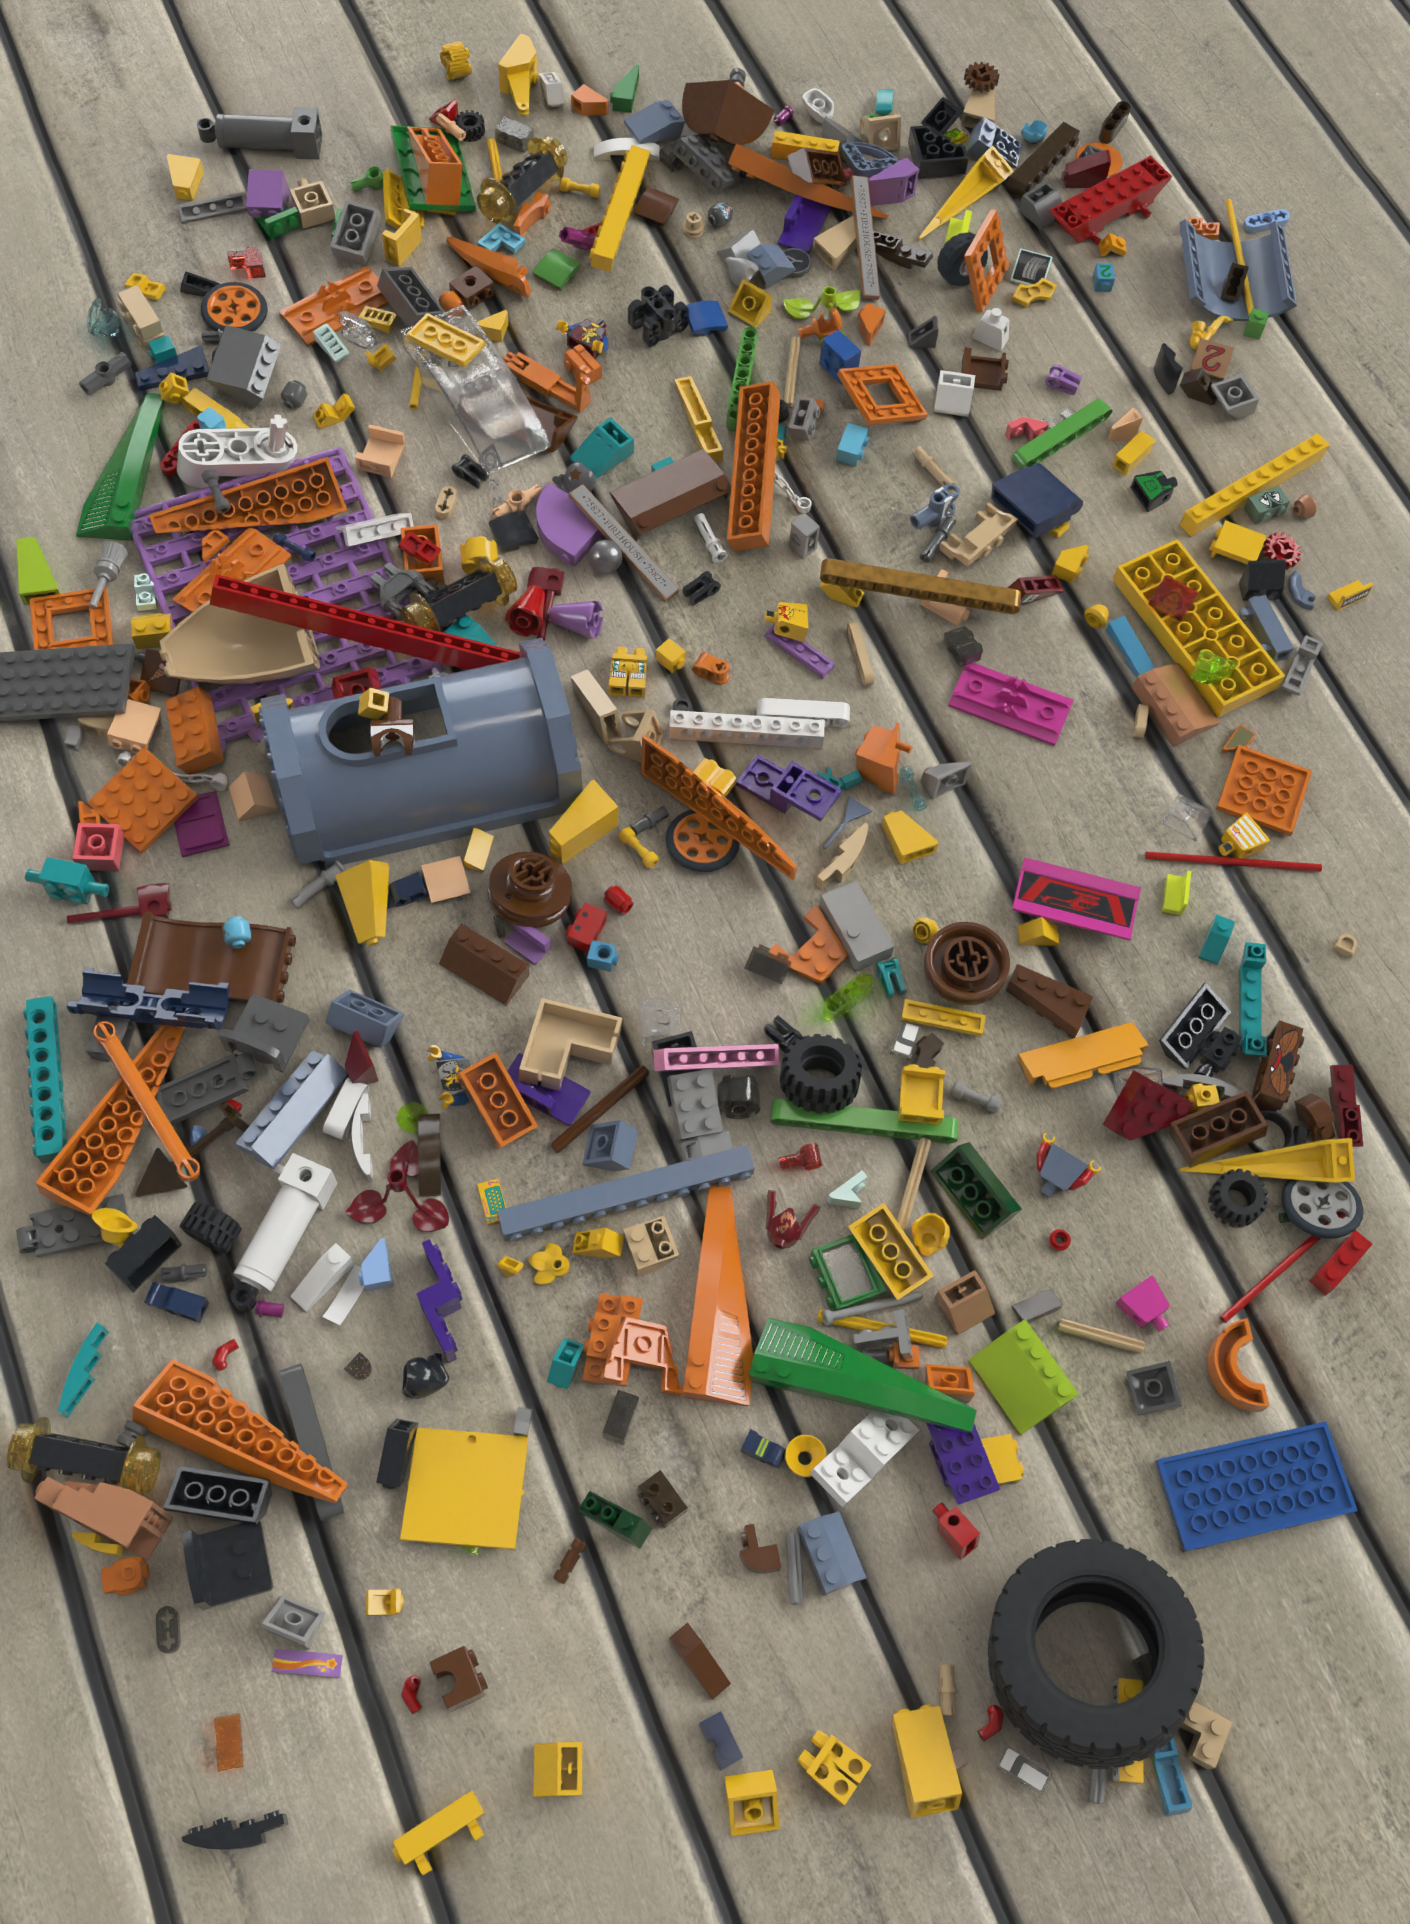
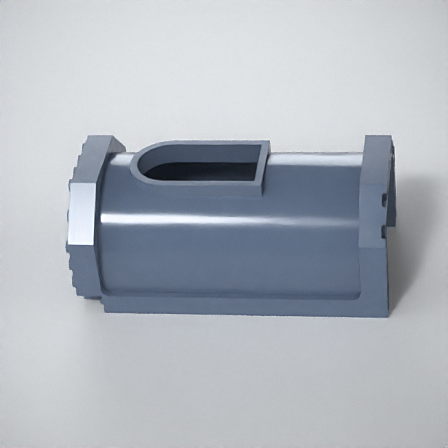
(499, 766)

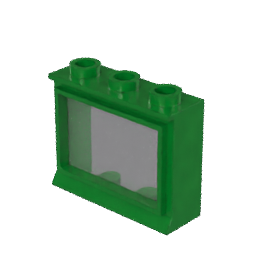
(846, 1274)

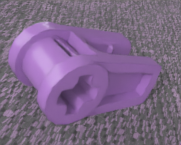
(1064, 381)

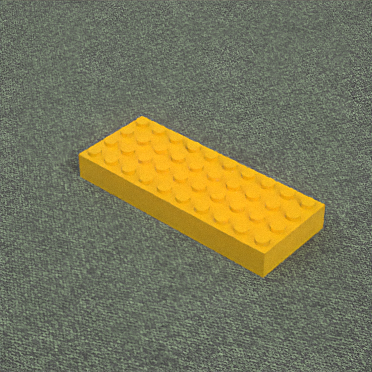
(1207, 626)

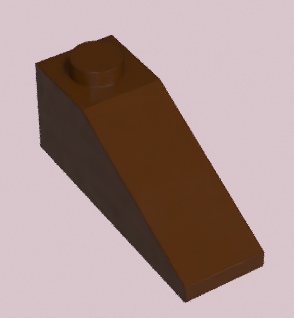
(699, 1660)

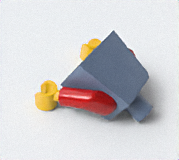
(1061, 1168)

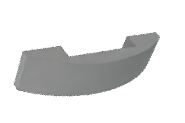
(1302, 665)
(1180, 1081)

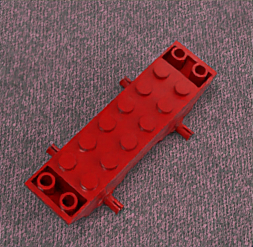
(1110, 199)

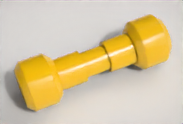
(566, 185)
(627, 836)

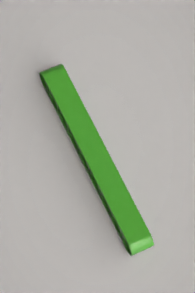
(863, 1121)

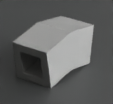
(74, 738)
(522, 1421)

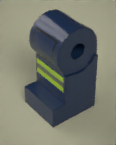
(763, 1449)

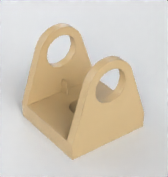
(873, 127)
(647, 726)

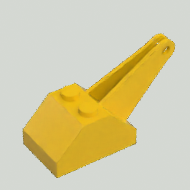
(519, 72)

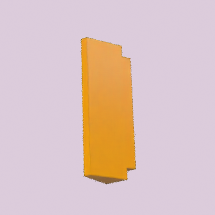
(1081, 1056)

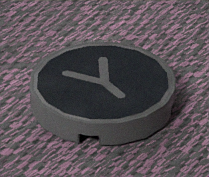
(800, 260)

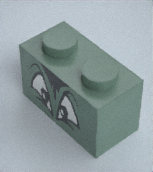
(1266, 505)

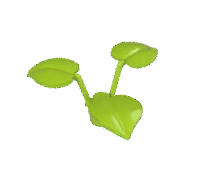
(801, 307)

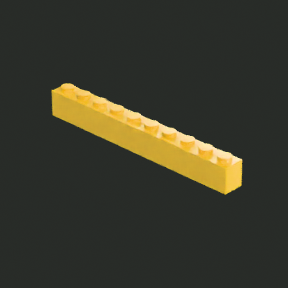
(619, 209)
(1259, 480)

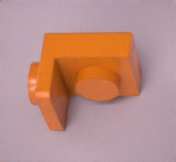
(899, 1362)

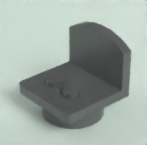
(266, 1031)

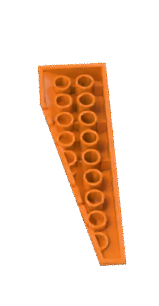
(100, 1147)

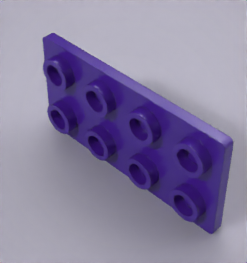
(803, 223)
(560, 1105)
(962, 1463)

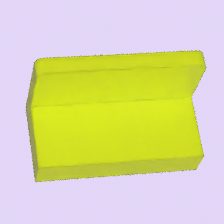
(958, 226)
(1176, 893)

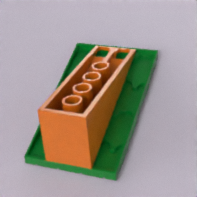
(432, 169)

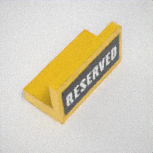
(1349, 594)

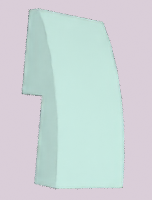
(144, 593)

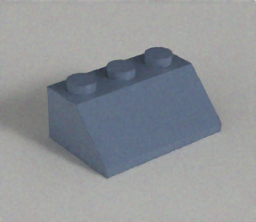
(371, 1018)
(831, 1552)

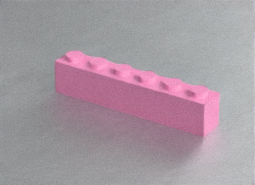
(716, 1057)

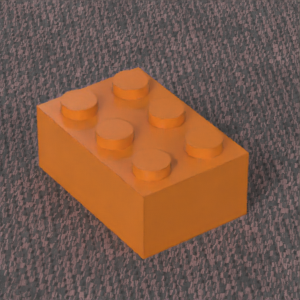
(434, 569)

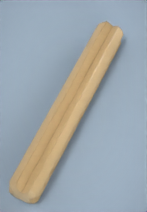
(1101, 1336)

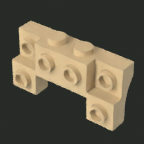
(982, 539)

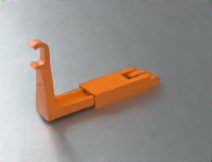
(550, 383)

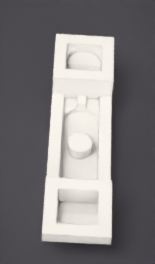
(619, 147)
(361, 1114)

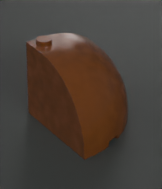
(724, 112)

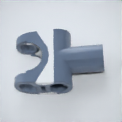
(936, 510)

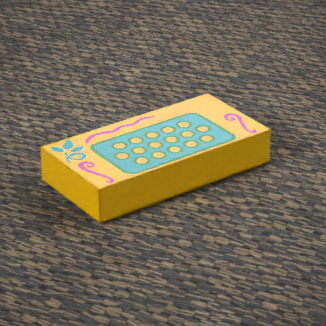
(491, 1200)

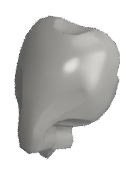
(741, 269)

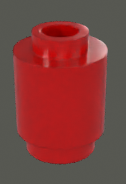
(618, 899)

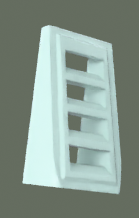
(325, 333)

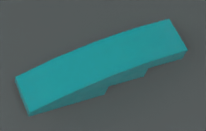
(79, 1376)

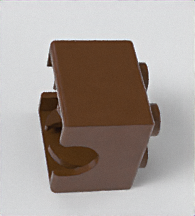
(469, 1683)

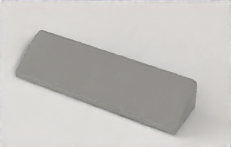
(212, 207)

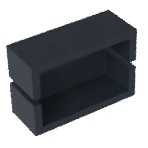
(143, 1253)

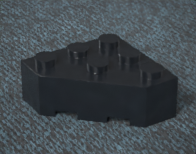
(936, 153)

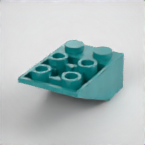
(604, 448)

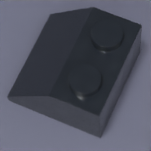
(1263, 578)

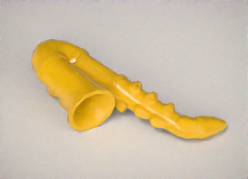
(1198, 330)

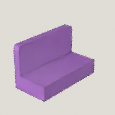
(528, 943)

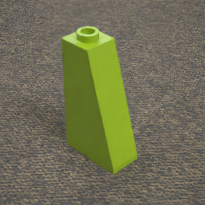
(33, 571)

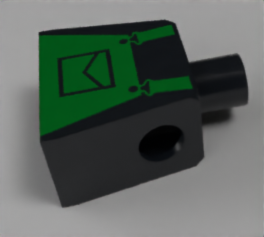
(1153, 489)

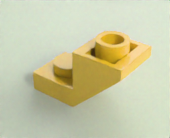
(329, 415)

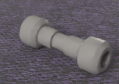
(960, 1091)

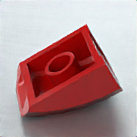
(355, 682)

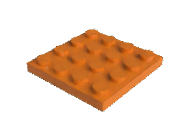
(1264, 789)
(143, 799)

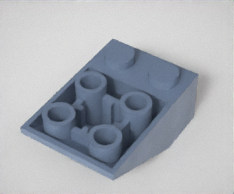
(988, 134)

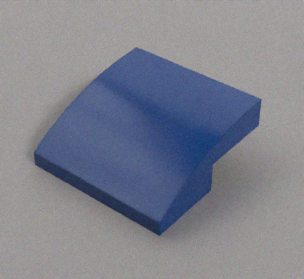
(706, 317)

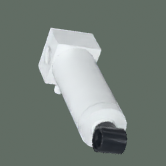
(302, 1191)

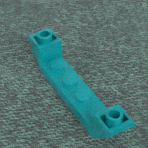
(1251, 1000)

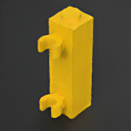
(437, 1829)

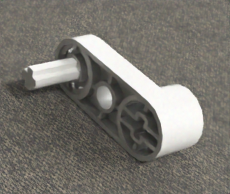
(216, 450)

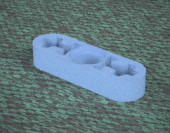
(1256, 224)

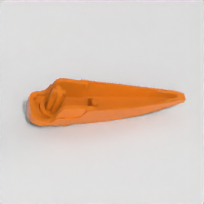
(495, 265)

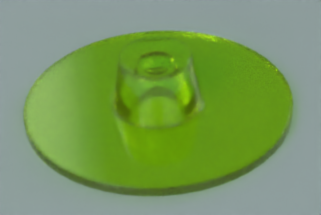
(408, 1116)

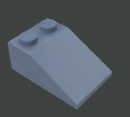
(656, 123)

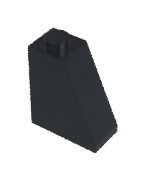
(396, 1453)

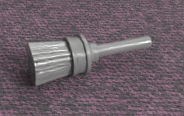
(107, 568)

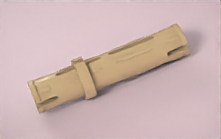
(929, 464)

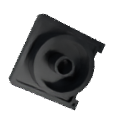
(227, 1564)

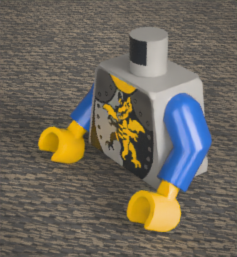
(448, 1067)

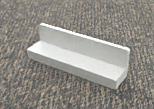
(375, 528)

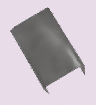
(124, 1032)

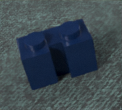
(727, 1750)

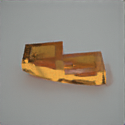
(229, 1742)

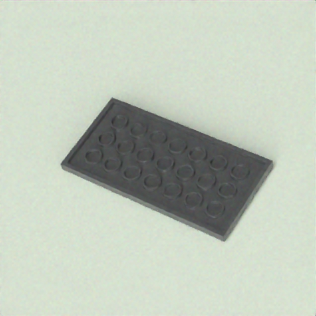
(65, 682)

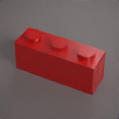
(1340, 1262)

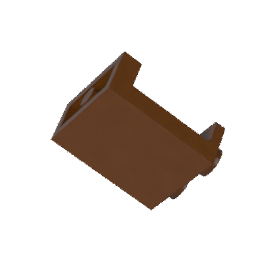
(988, 371)

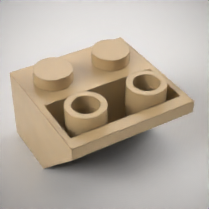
(650, 1245)

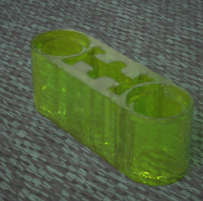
(850, 989)

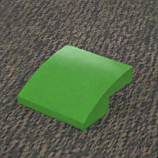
(556, 268)

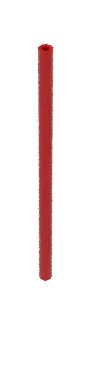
(1233, 861)
(1272, 1275)

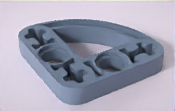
(853, 156)

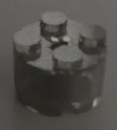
(738, 1096)

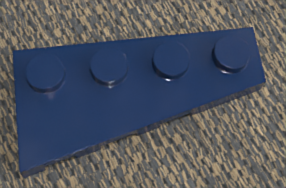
(188, 365)

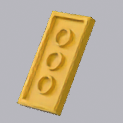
(445, 340)

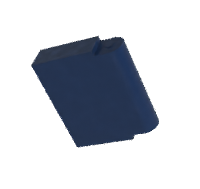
(1036, 499)

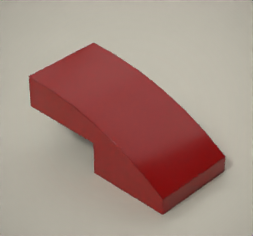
(419, 549)

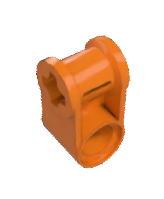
(709, 667)

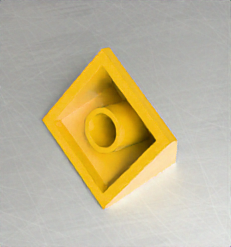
(750, 303)

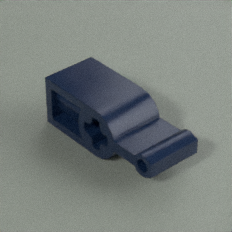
(406, 890)
(177, 1302)

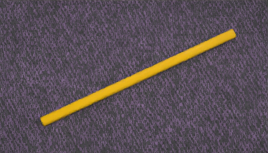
(1239, 254)

